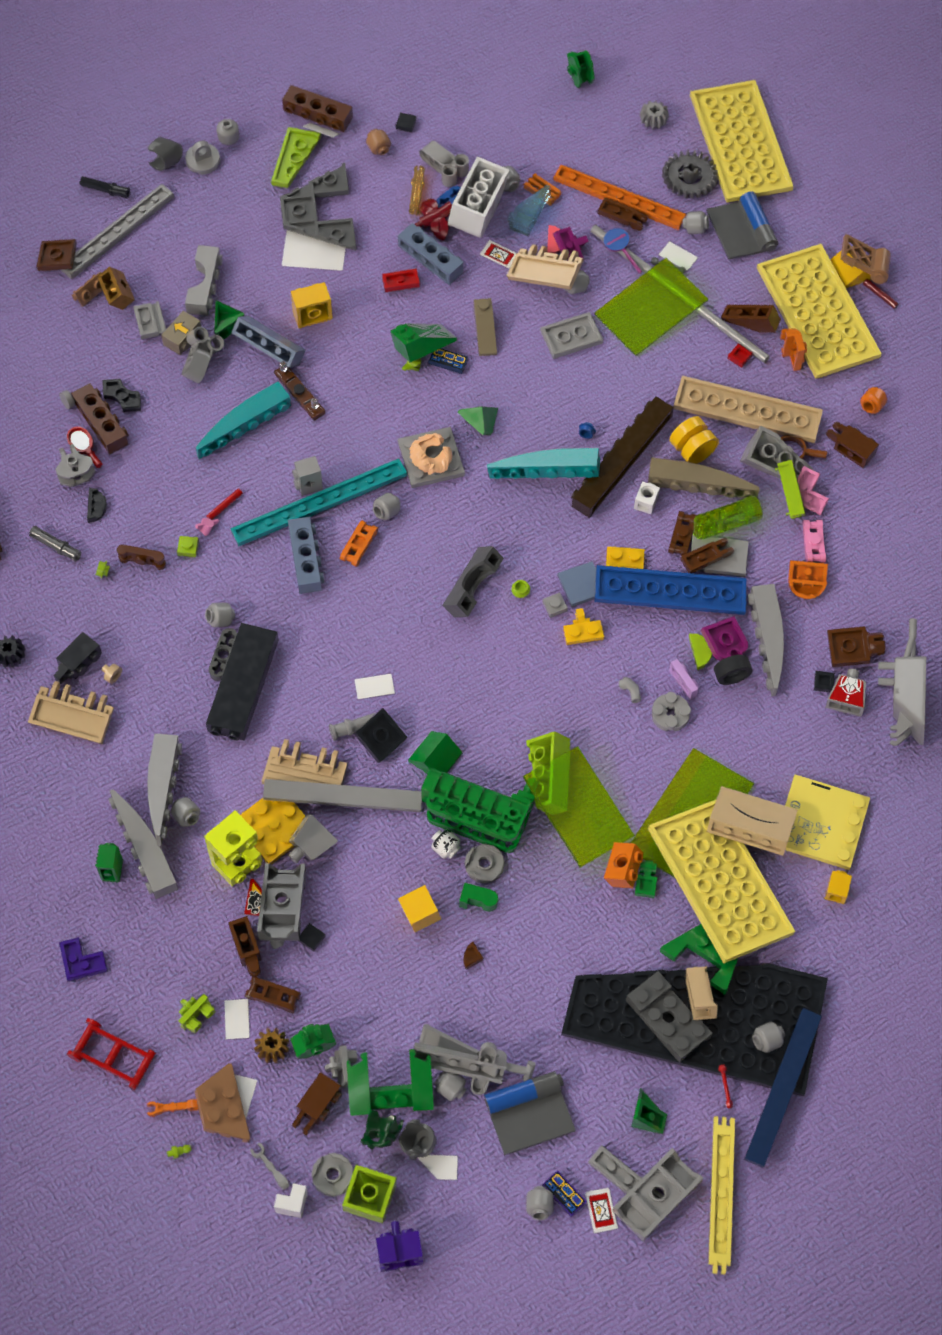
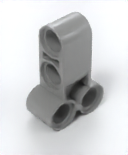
(445, 163)
(200, 353)

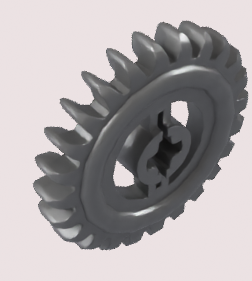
(693, 168)

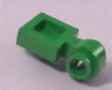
(646, 883)

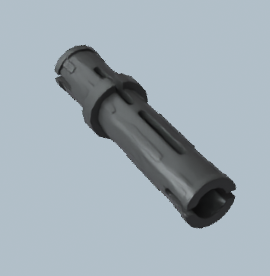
(61, 547)

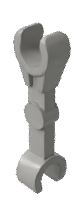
(280, 1179)

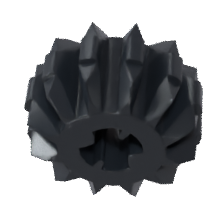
(16, 651)

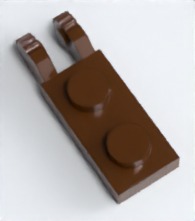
(622, 214)
(706, 555)

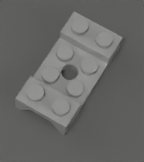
(645, 1212)

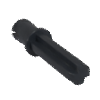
(112, 189)

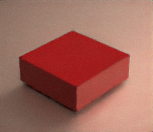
(740, 355)

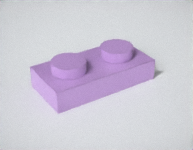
(681, 675)

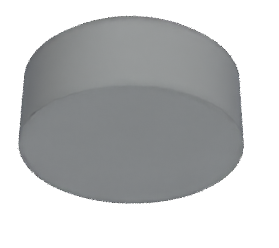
(67, 399)

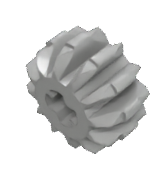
(654, 114)

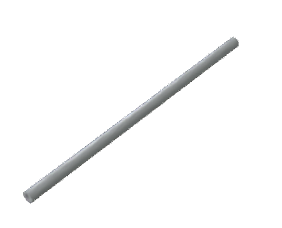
(704, 312)

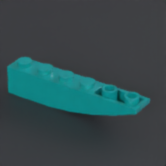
(245, 417)
(548, 464)

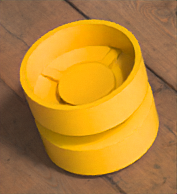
(694, 440)

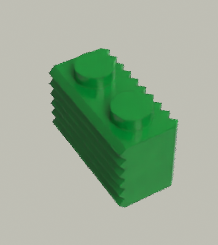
(109, 862)

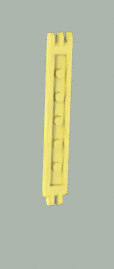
(721, 1194)

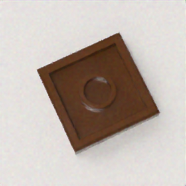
(56, 255)

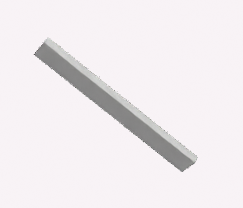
(119, 229)
(342, 795)

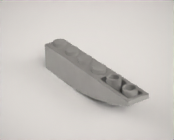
(768, 631)
(161, 781)
(144, 848)

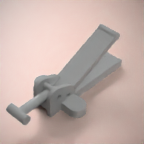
(459, 1058)

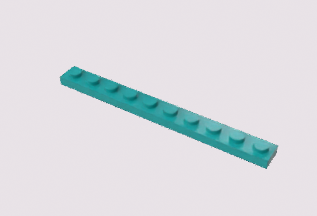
(319, 502)

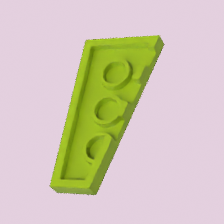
(294, 152)

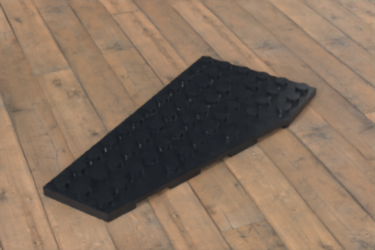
(753, 998)

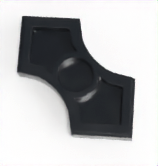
(128, 399)

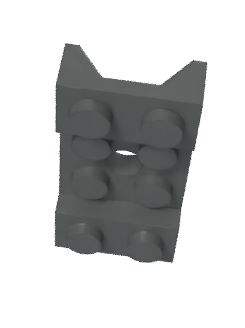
(281, 919)
(654, 1000)

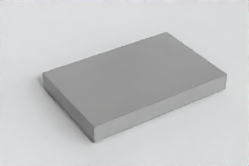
(571, 335)
(731, 565)

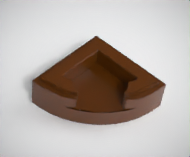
(471, 956)

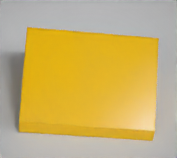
(849, 275)

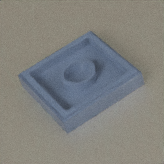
(579, 583)

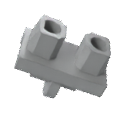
(338, 1064)

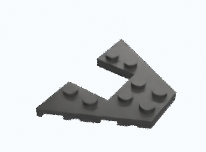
(300, 211)

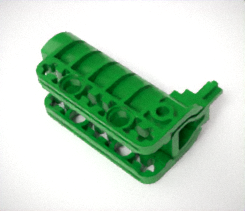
(477, 809)

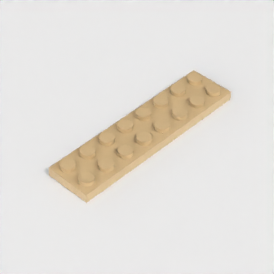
(747, 409)

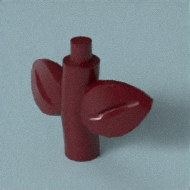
(435, 217)

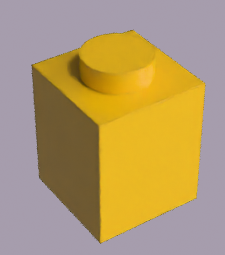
(838, 886)

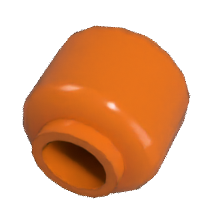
(873, 400)

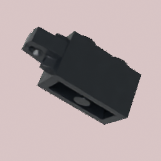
(77, 658)

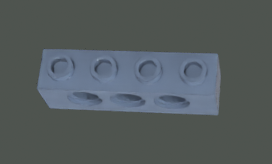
(430, 253)
(306, 581)

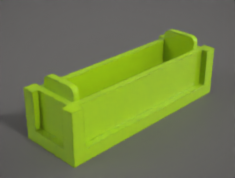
(791, 489)

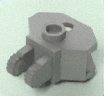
(73, 466)

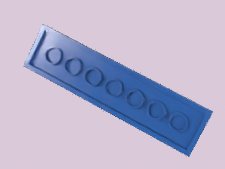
(670, 590)

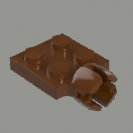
(854, 646)

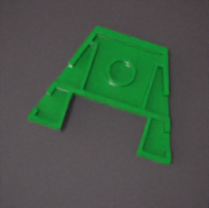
(700, 943)

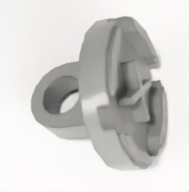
(202, 158)

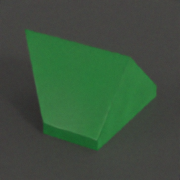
(225, 319)
(480, 418)
(648, 1115)

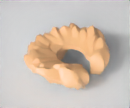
(422, 461)

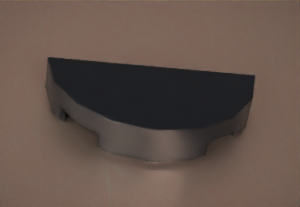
(96, 505)

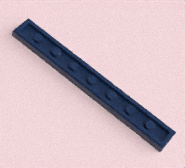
(782, 1088)

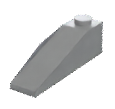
(767, 450)

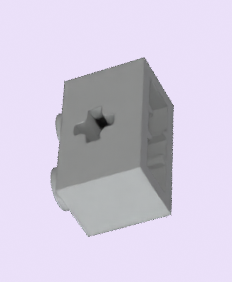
(307, 476)

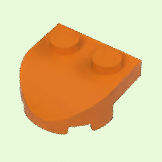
(793, 347)
(807, 579)

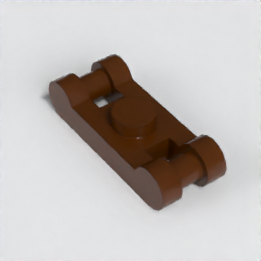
(682, 534)
(141, 556)
(272, 994)

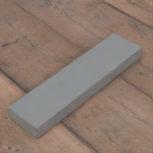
(616, 1171)

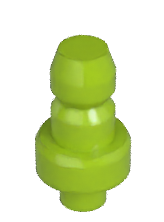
(176, 1151)

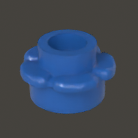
(586, 430)

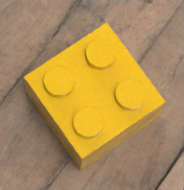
(311, 305)

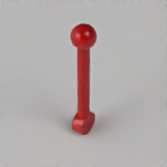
(722, 1068)

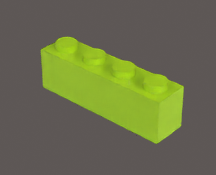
(546, 748)

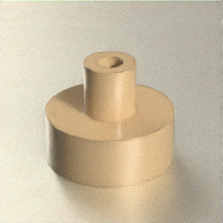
(111, 673)

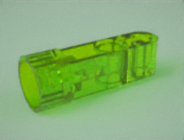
(727, 517)

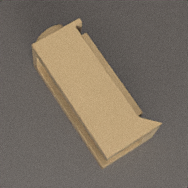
(700, 994)

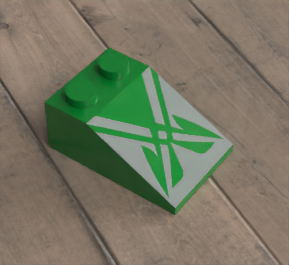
(420, 339)

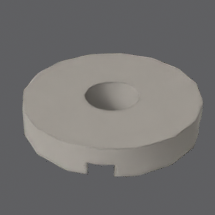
(482, 874)
(327, 1163)

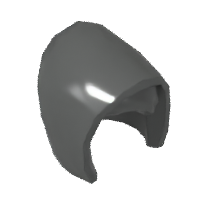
(167, 153)

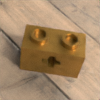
(116, 288)

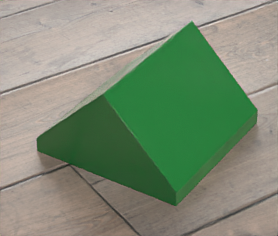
(437, 752)

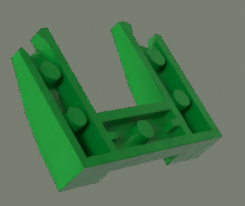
(365, 1098)

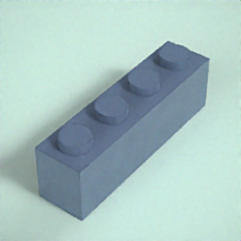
(268, 341)

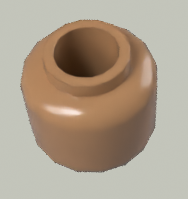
(378, 142)

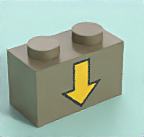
(176, 334)

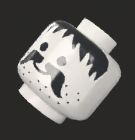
(445, 843)

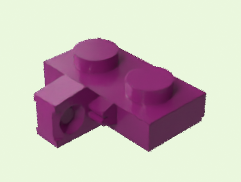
(568, 241)

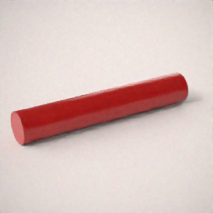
(223, 505)

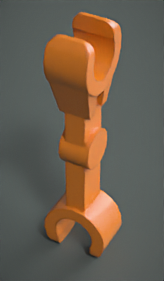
(190, 1105)

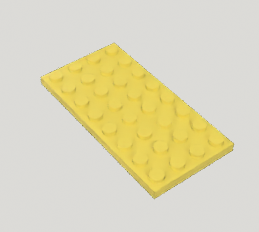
(741, 140)
(819, 307)
(721, 884)

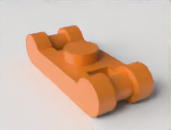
(359, 543)

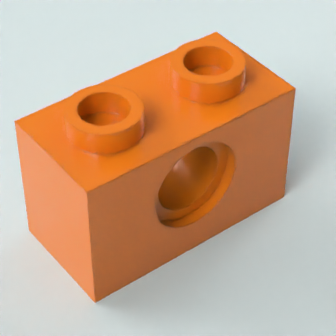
(623, 865)

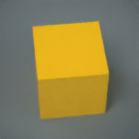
(419, 908)

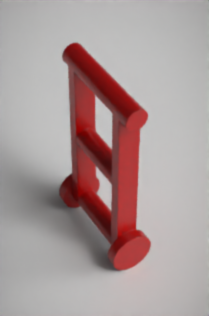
(94, 1026)

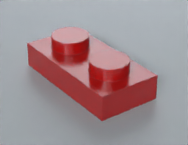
(400, 280)

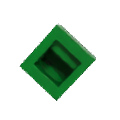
(478, 896)

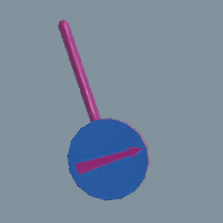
(618, 240)

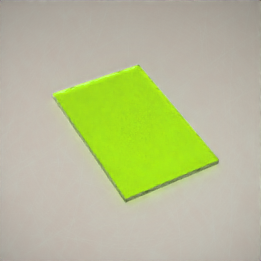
(651, 306)
(578, 806)

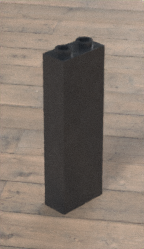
(242, 682)

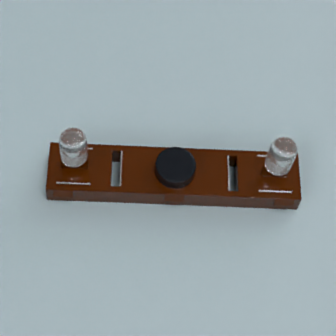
(299, 391)

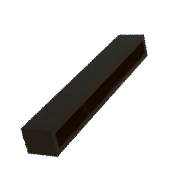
(622, 456)

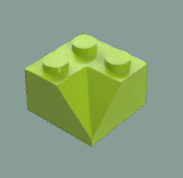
(369, 1194)

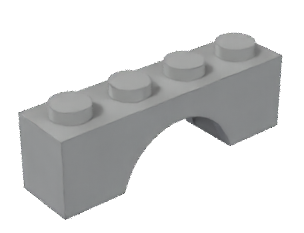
(200, 298)

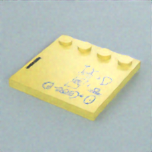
(825, 822)

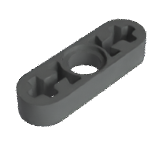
(221, 646)

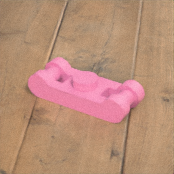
(814, 541)

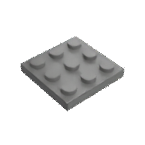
(418, 477)

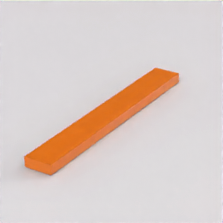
(601, 189)

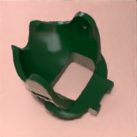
(382, 1128)

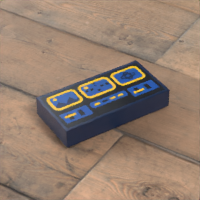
(448, 360)

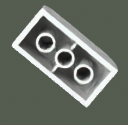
(478, 197)

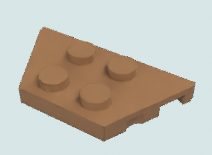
(221, 1105)

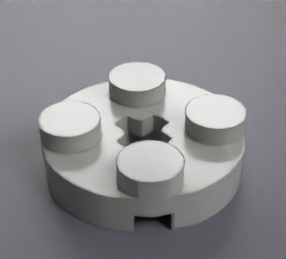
(680, 707)

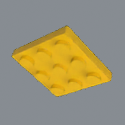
(274, 826)

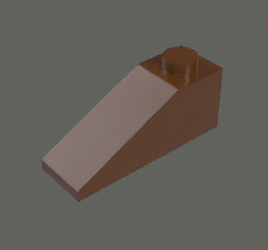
(753, 317)

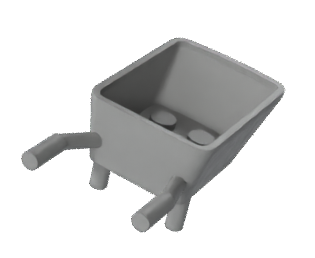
(909, 691)

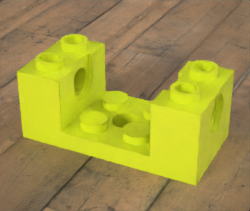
(233, 842)

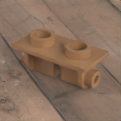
(88, 291)

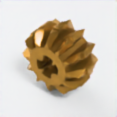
(279, 1042)

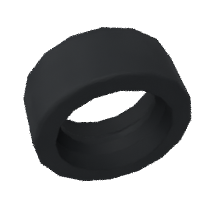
(733, 669)

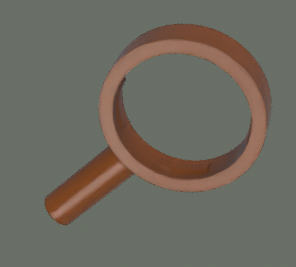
(806, 452)

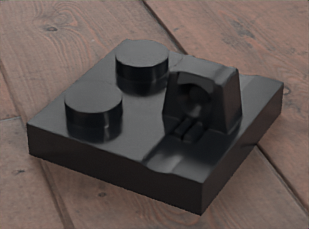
(380, 735)

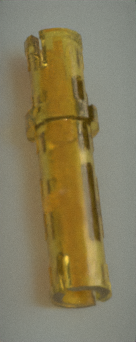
(417, 184)

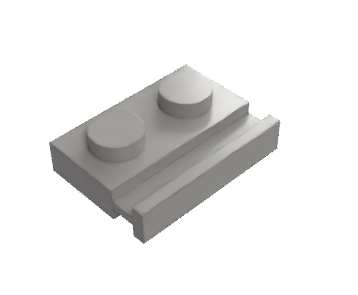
(149, 320)

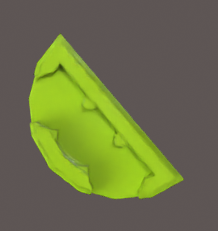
(700, 649)

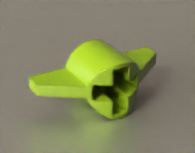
(415, 365)

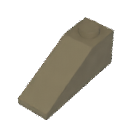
(484, 326)

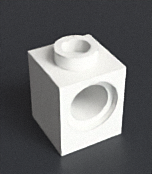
(643, 503)

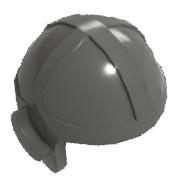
(417, 1139)

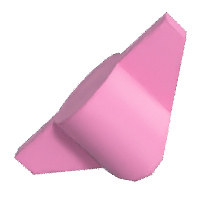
(206, 525)

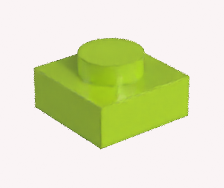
(187, 546)

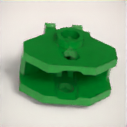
(580, 67)
(313, 1040)

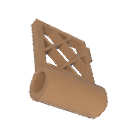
(877, 261)

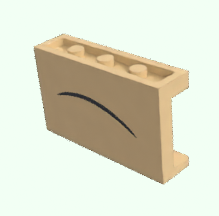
(752, 820)

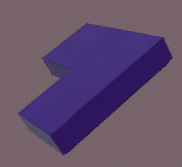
(80, 966)

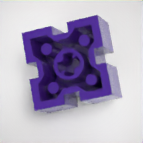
(399, 1248)

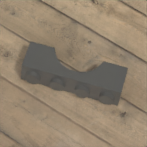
(482, 564)

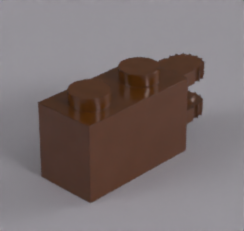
(853, 444)
(246, 945)
(317, 1102)

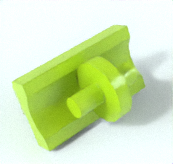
(192, 1010)

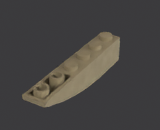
(698, 478)

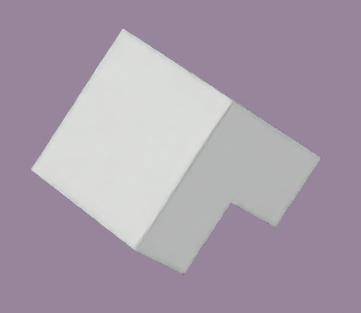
(293, 1204)

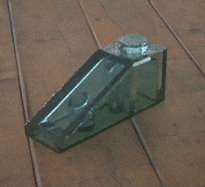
(528, 211)

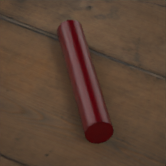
(890, 301)

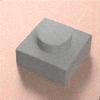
(554, 605)

